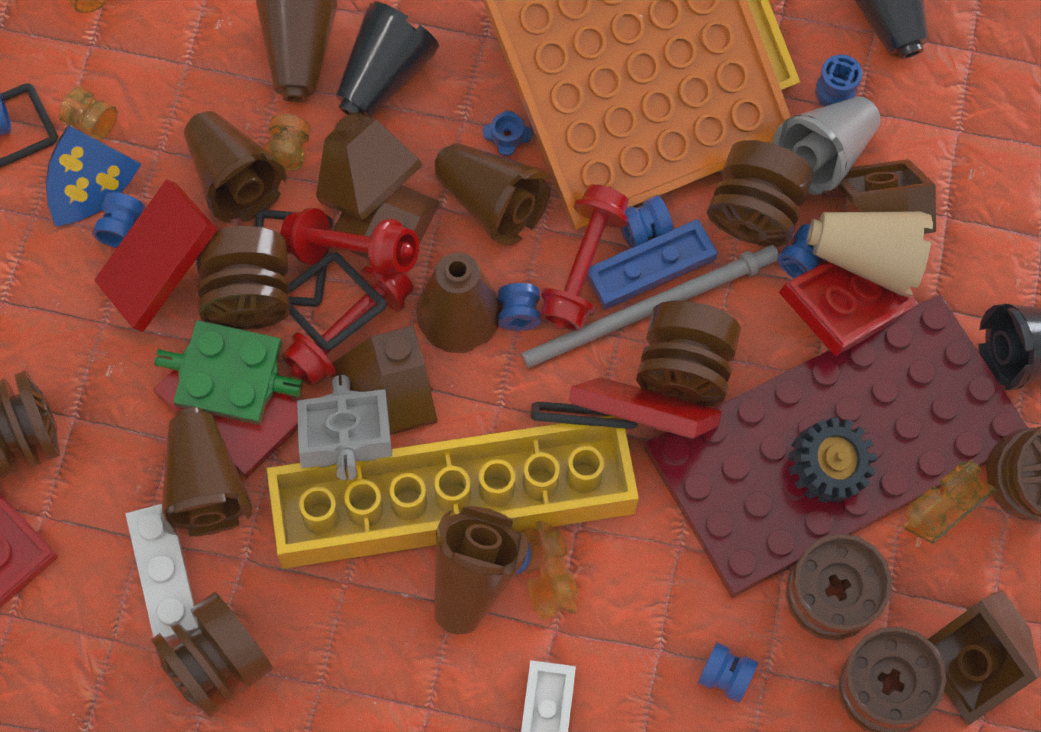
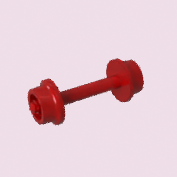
(603, 207)
(389, 247)
(310, 361)

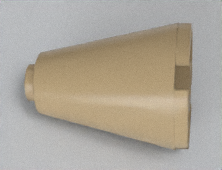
(875, 245)

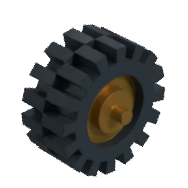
(832, 460)

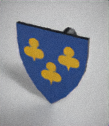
(83, 174)

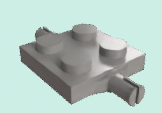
(343, 428)

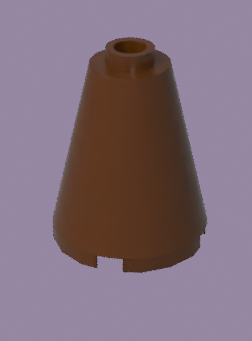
(296, 43)
(232, 168)
(494, 190)
(458, 305)
(200, 478)
(473, 565)

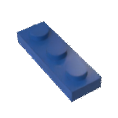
(651, 264)

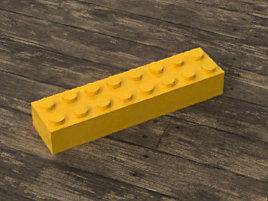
(397, 501)

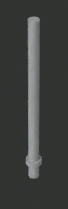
(747, 264)

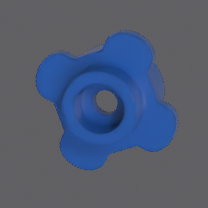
(507, 122)

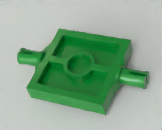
(228, 372)

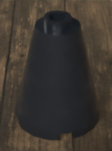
(898, 24)
(382, 59)
(1012, 344)

